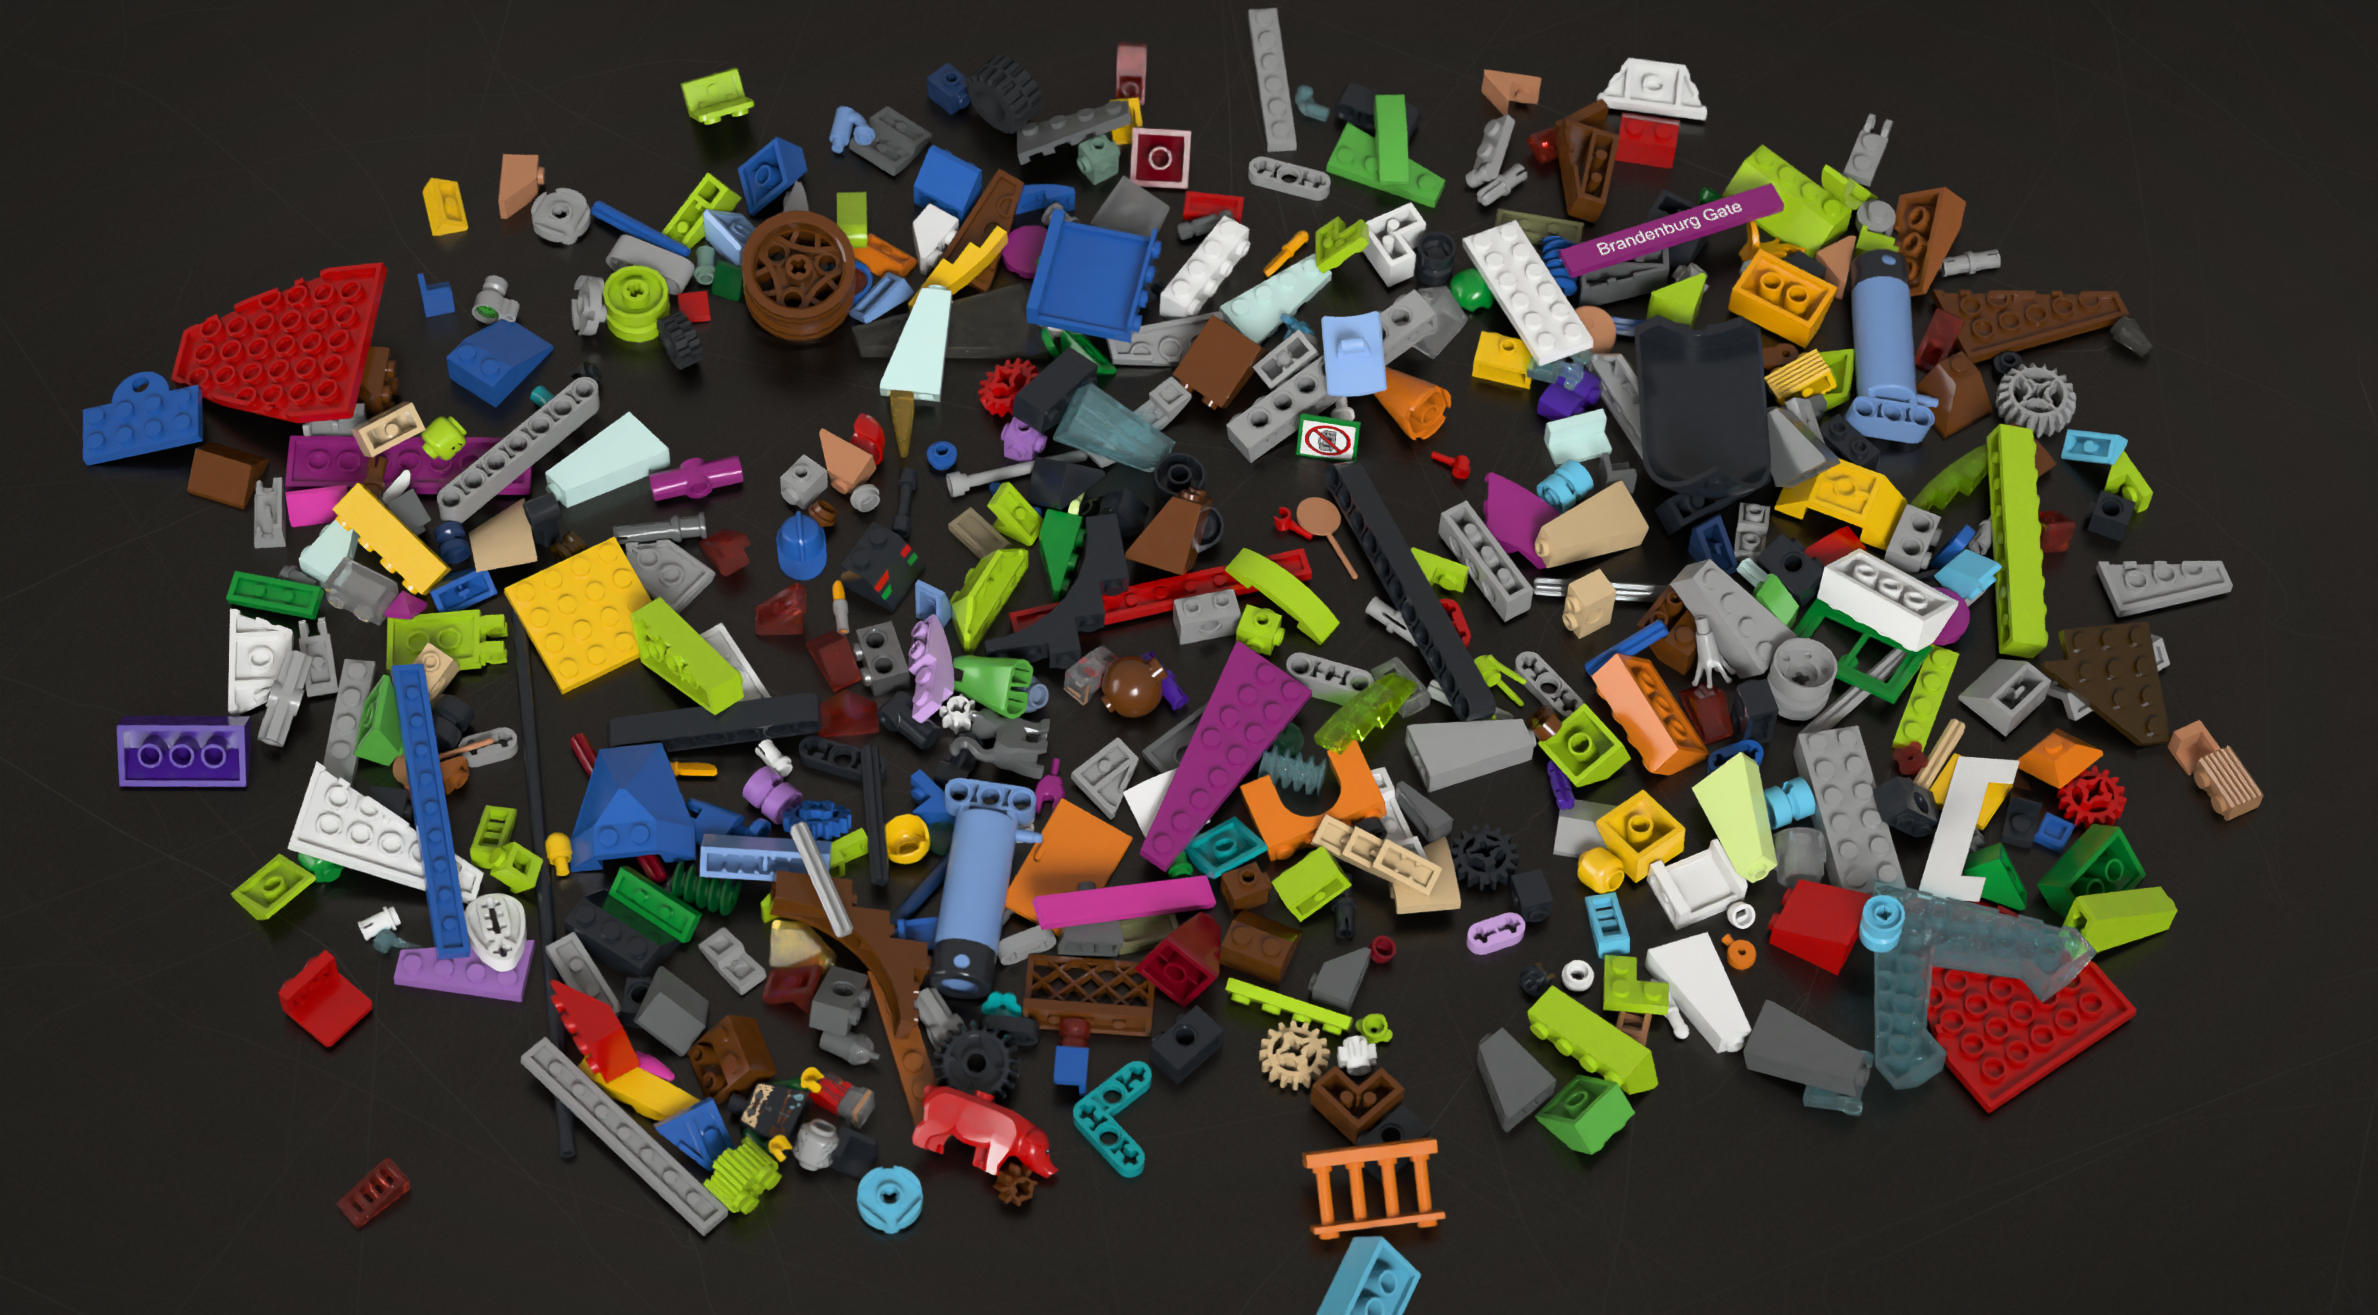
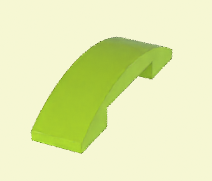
(1845, 189)
(1285, 591)

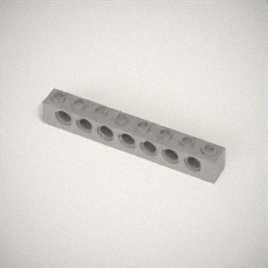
(1280, 424)

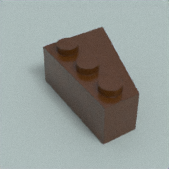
(1586, 167)

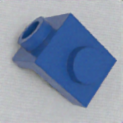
(917, 930)

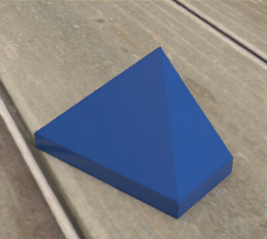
(462, 590)

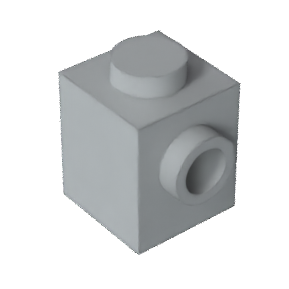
(803, 482)

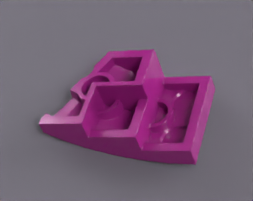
(1516, 516)

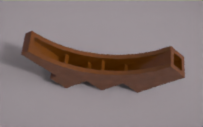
(895, 963)

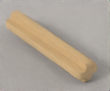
(1940, 754)

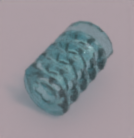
(1293, 770)

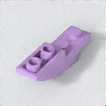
(933, 667)

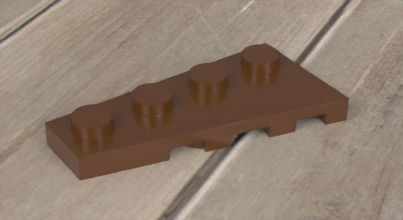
(994, 208)

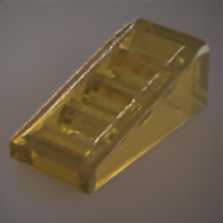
(902, 410)

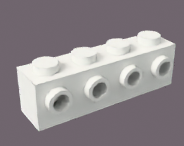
(1205, 270)

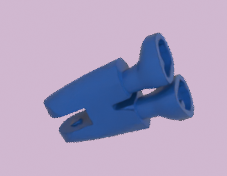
(722, 821)

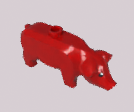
(982, 1124)

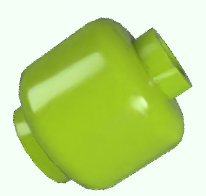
(443, 438)

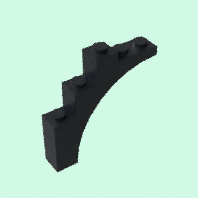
(1082, 608)

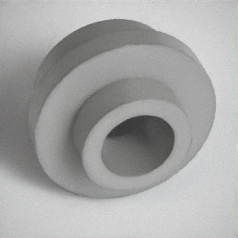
(865, 497)

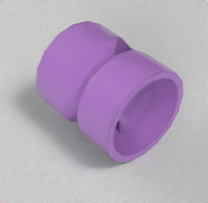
(771, 793)

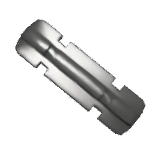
(1201, 225)

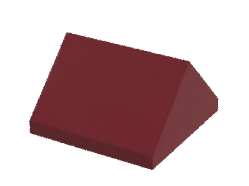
(1160, 157)

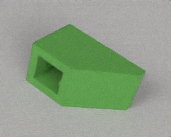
(1777, 600)

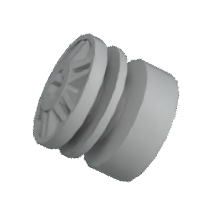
(1802, 678)

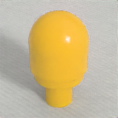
(559, 852)

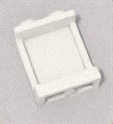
(1697, 885)

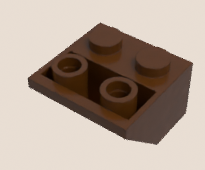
(378, 381)
(1679, 646)
(731, 1058)

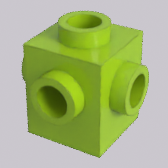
(1260, 629)

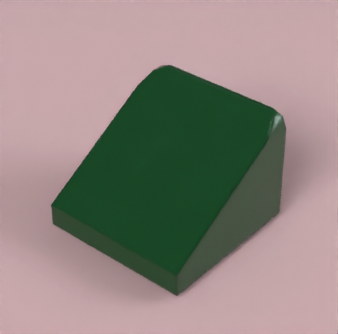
(728, 281)

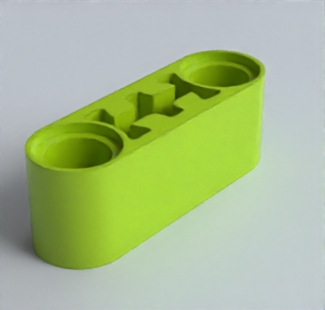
(853, 217)

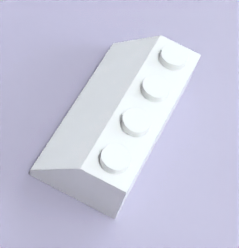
(1886, 599)

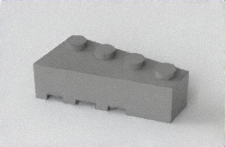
(1741, 625)

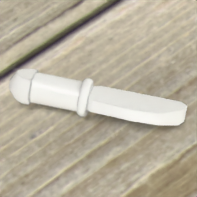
(397, 487)
(1675, 1019)

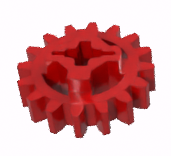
(1002, 386)
(2105, 805)

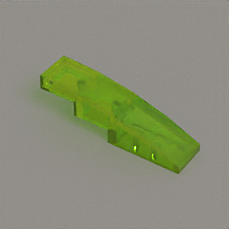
(1959, 476)
(1364, 711)

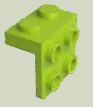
(716, 96)

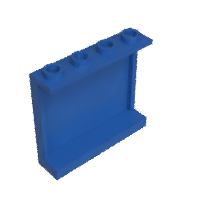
(1092, 279)

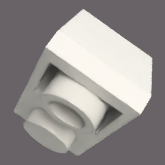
(932, 235)

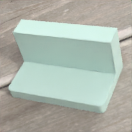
(1577, 437)

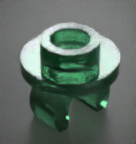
(1290, 738)

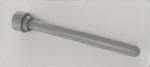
(959, 483)

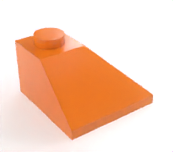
(2058, 758)

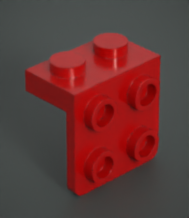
(323, 1000)

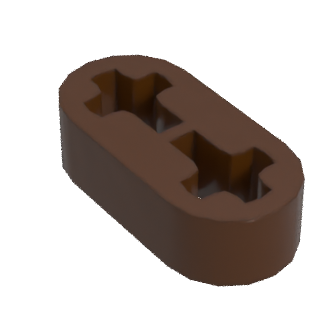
(1544, 723)

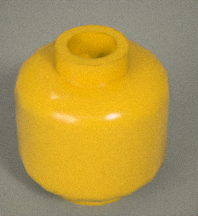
(1600, 870)

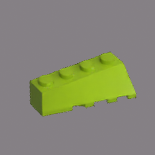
(1592, 1041)

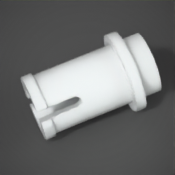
(774, 757)
(384, 920)

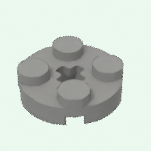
(564, 229)
(588, 308)

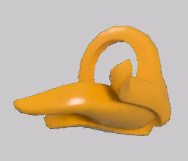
(1773, 247)

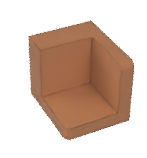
(2191, 744)

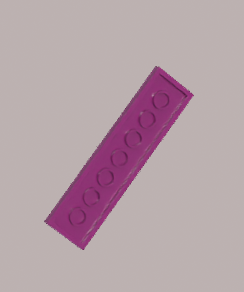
(339, 461)

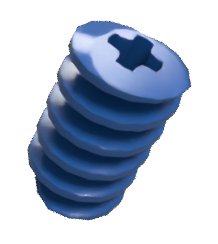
(1550, 256)

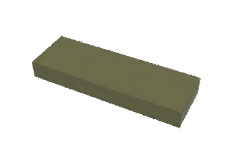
(1539, 227)

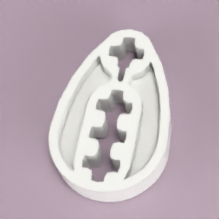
(511, 925)

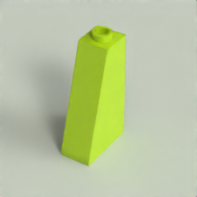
(2121, 916)

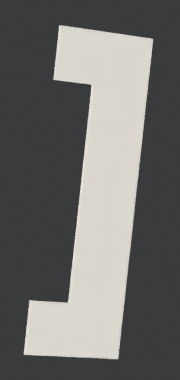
(1957, 827)

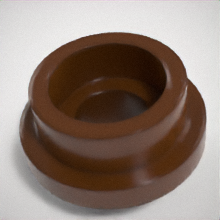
(823, 513)

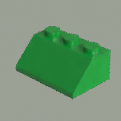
(2094, 865)

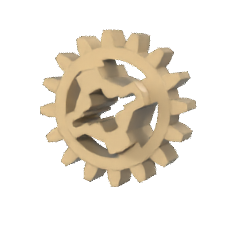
(1292, 1059)

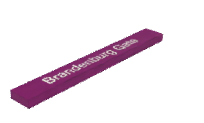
(1671, 230)

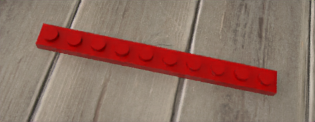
(1159, 595)

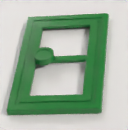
(1848, 663)

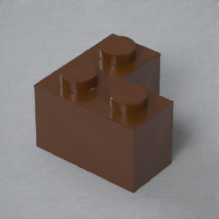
(1354, 1107)

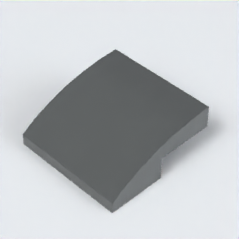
(895, 141)

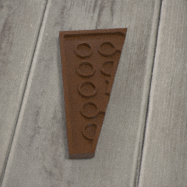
(2025, 319)

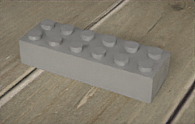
(1846, 809)

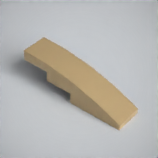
(1377, 856)

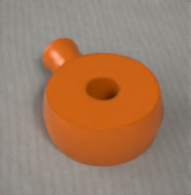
(1736, 948)

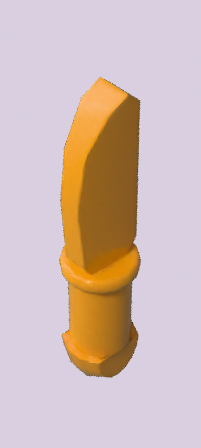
(1287, 251)
(693, 769)

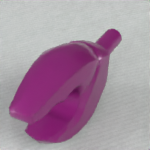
(1050, 788)

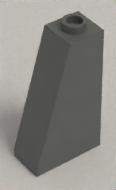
(1803, 1053)

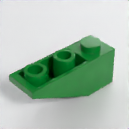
(1058, 546)

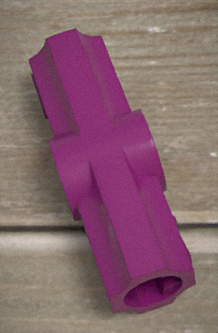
(695, 478)

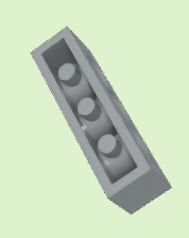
(1486, 560)

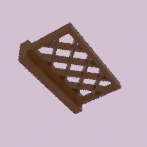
(1112, 1018)

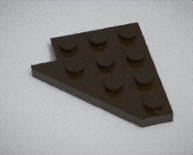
(2115, 677)

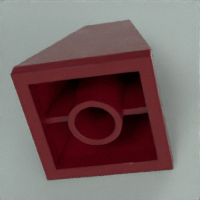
(1185, 959)

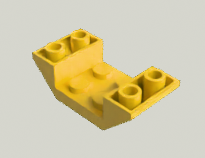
(1851, 496)

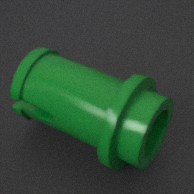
(1180, 867)

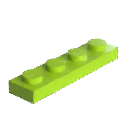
(1926, 698)
(1275, 1003)

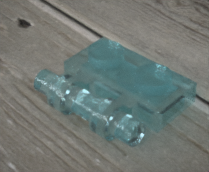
(1550, 372)

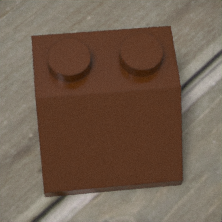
(1259, 946)

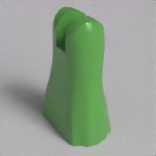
(990, 682)

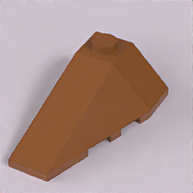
(1926, 229)

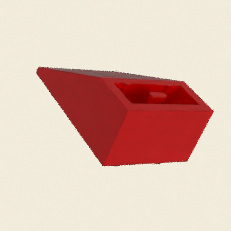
(597, 1032)

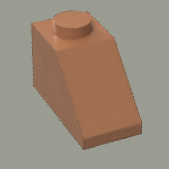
(519, 182)
(845, 463)

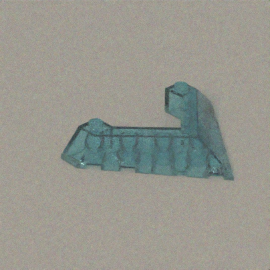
(1959, 938)

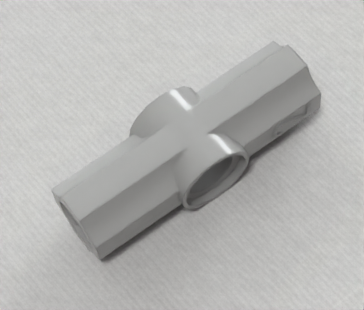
(285, 698)

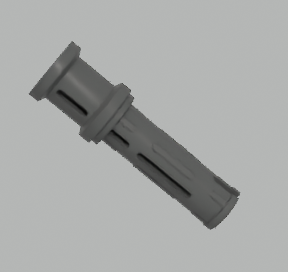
(674, 528)

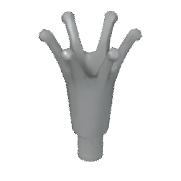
(1709, 653)

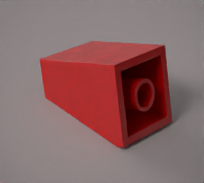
(1818, 923)

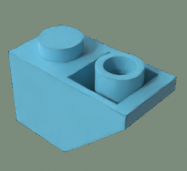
(1968, 574)

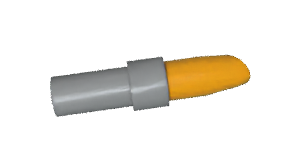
(840, 608)

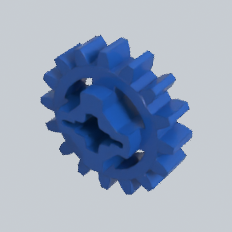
(821, 817)

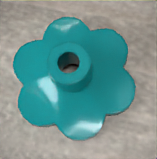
(995, 1005)

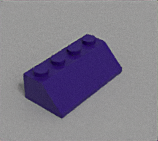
(184, 751)

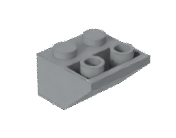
(2006, 693)

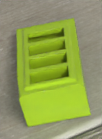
(481, 851)

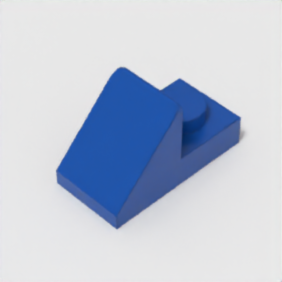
(930, 798)

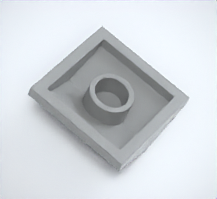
(1578, 829)

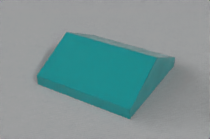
(1224, 848)

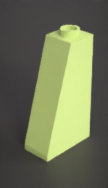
(1739, 816)

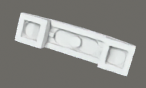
(1394, 821)

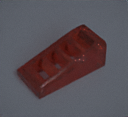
(366, 1185)

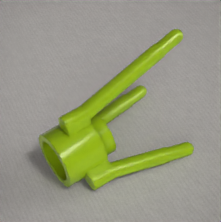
(1490, 670)

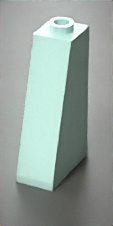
(921, 350)
(608, 461)

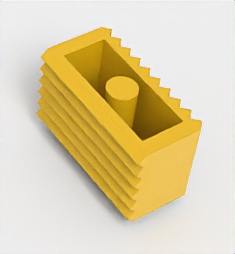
(1800, 378)

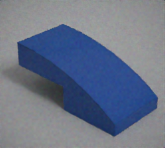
(1044, 195)

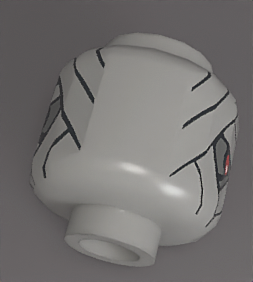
(815, 1144)

